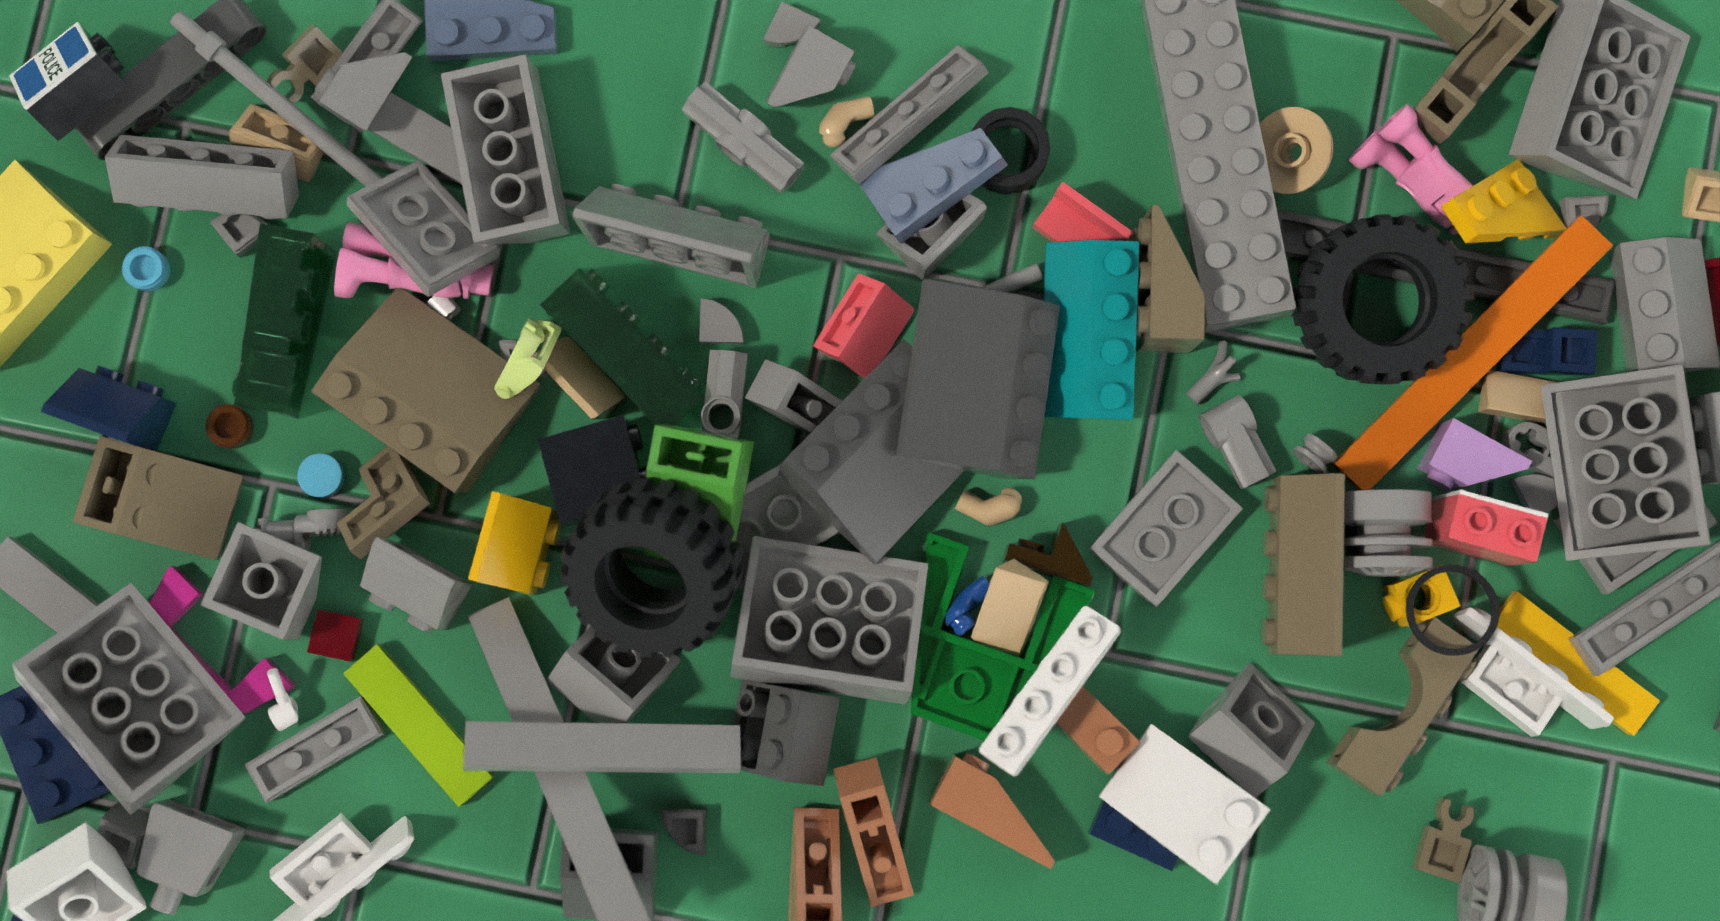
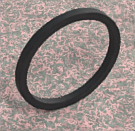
(1477, 577)

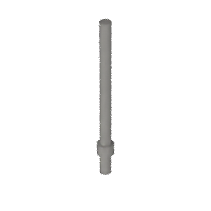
(214, 49)

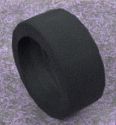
(1036, 133)

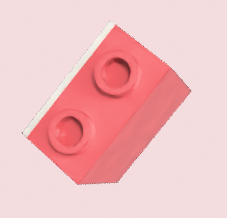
(1486, 528)

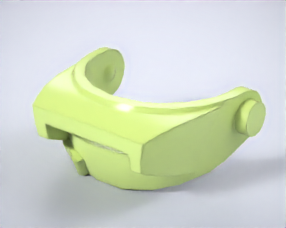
(521, 367)

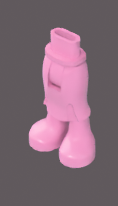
(1426, 177)
(357, 267)

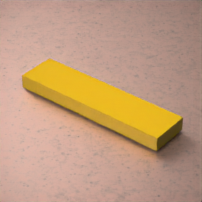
(1549, 642)

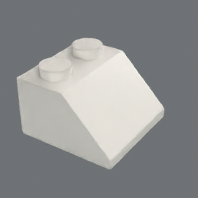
(74, 881)

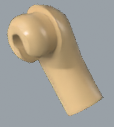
(840, 116)
(993, 510)

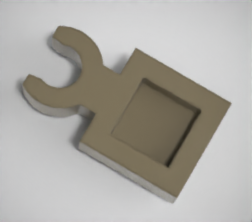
(308, 59)
(1443, 849)

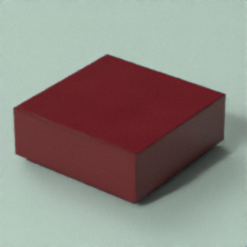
(335, 635)

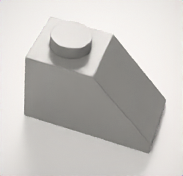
(812, 68)
(360, 88)
(791, 397)

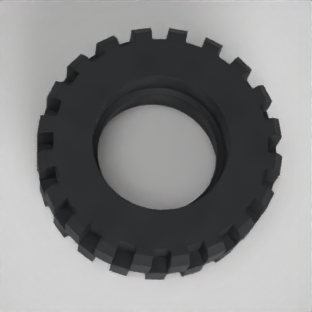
(1439, 289)
(625, 606)

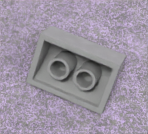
(1664, 304)

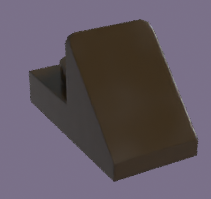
(1063, 560)

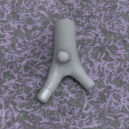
(1215, 375)

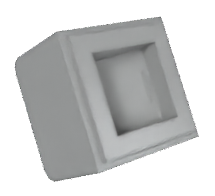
(125, 832)

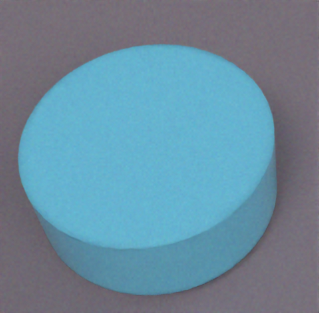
(146, 269)
(321, 476)

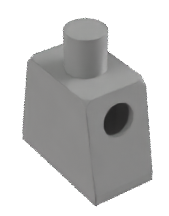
(184, 852)

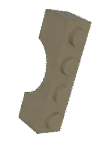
(1478, 65)
(1375, 755)

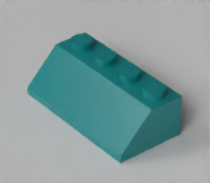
(1095, 328)

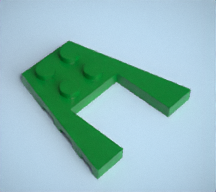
(963, 680)

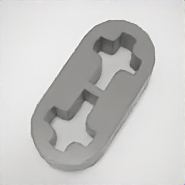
(1538, 437)

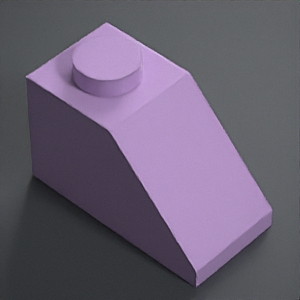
(1465, 457)

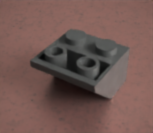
(785, 731)
(640, 855)

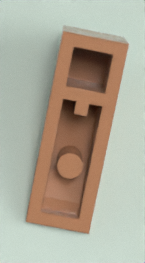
(1096, 731)
(982, 803)
(873, 831)
(815, 866)

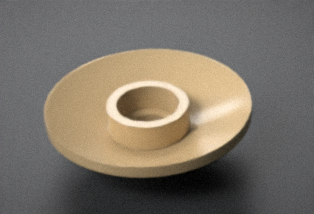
(1283, 132)

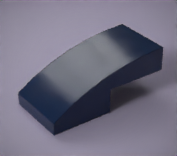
(1552, 353)

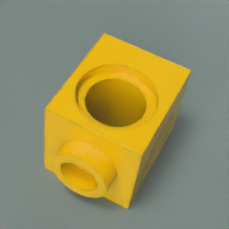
(1437, 592)

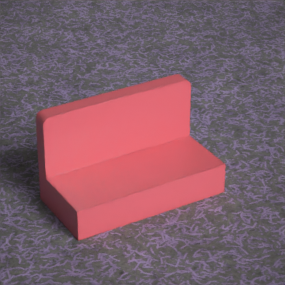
(1076, 218)
(864, 325)

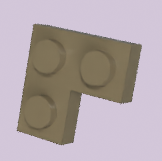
(393, 501)

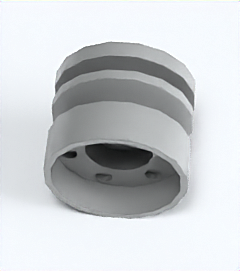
(1385, 531)
(1511, 888)

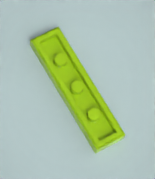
(416, 723)

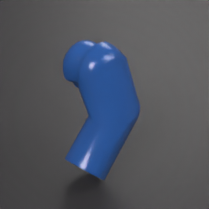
(963, 604)

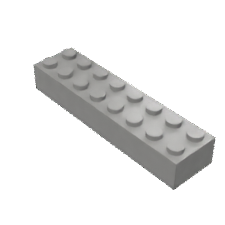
(1218, 161)

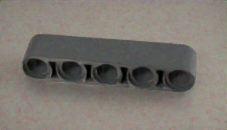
(170, 77)

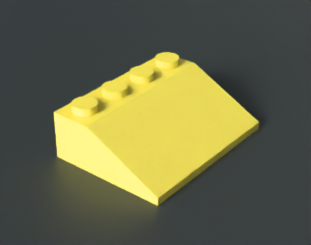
(41, 254)

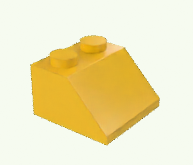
(515, 544)

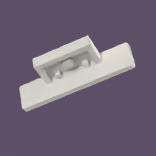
(1521, 683)
(1049, 690)
(334, 865)

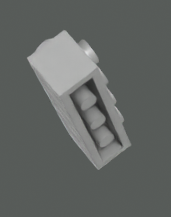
(202, 176)

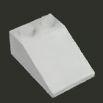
(1184, 803)

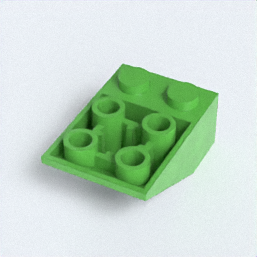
(704, 462)

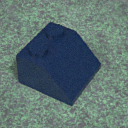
(112, 408)

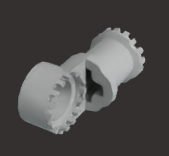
(304, 526)

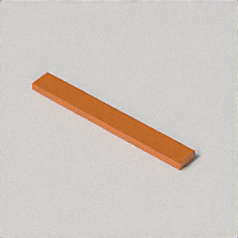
(1482, 347)

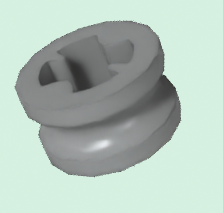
(1315, 454)

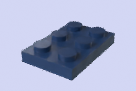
(44, 760)

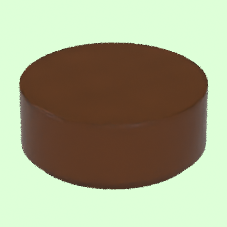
(229, 426)

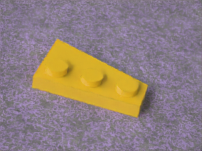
(1503, 207)

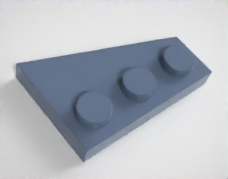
(488, 29)
(931, 181)

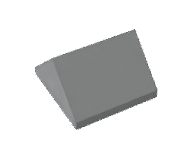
(939, 238)

